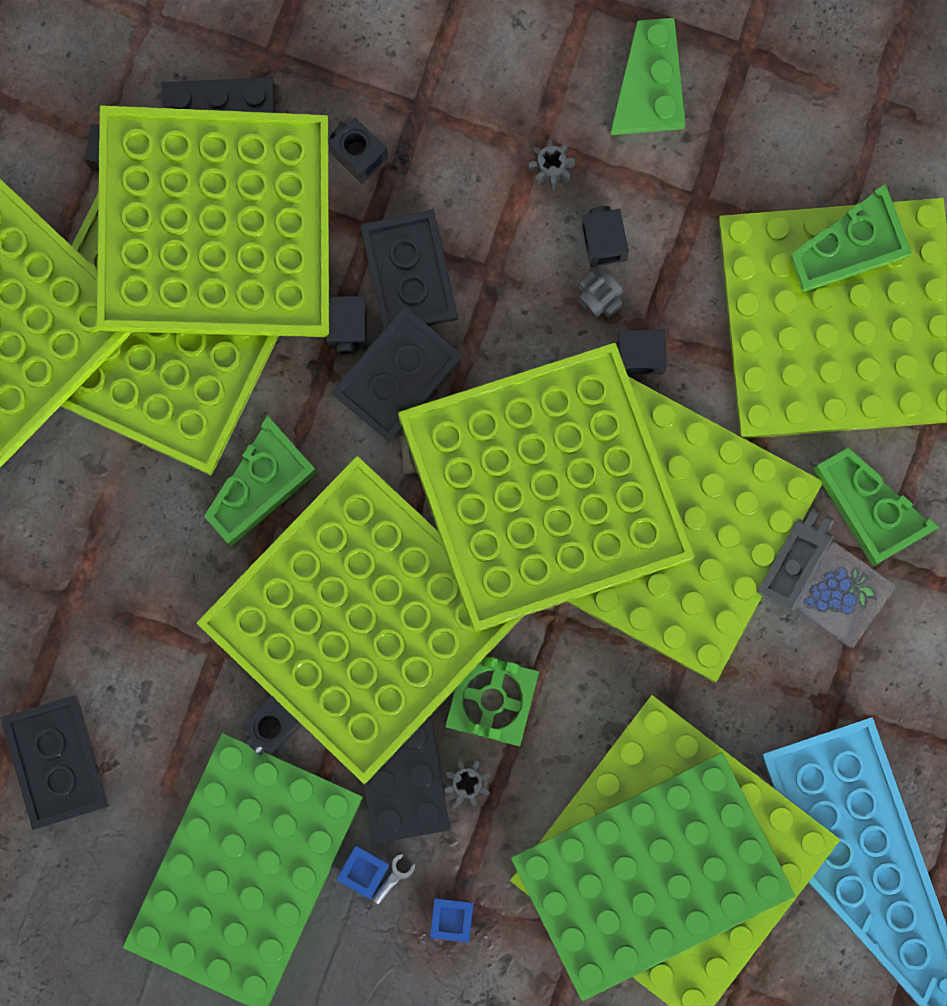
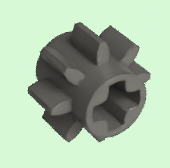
(552, 174)
(600, 295)
(457, 779)

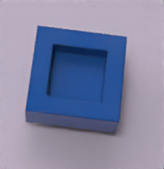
(363, 872)
(451, 920)

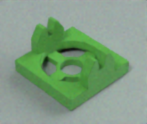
(510, 733)

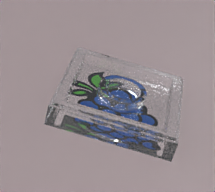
(844, 595)

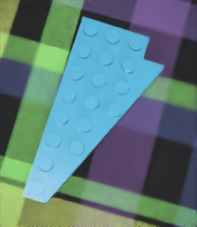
(876, 870)

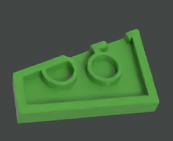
(652, 82)
(852, 245)
(262, 482)
(870, 508)

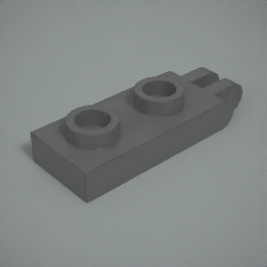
(797, 561)

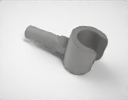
(392, 879)

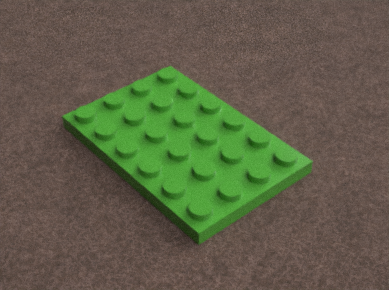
(243, 872)
(652, 876)

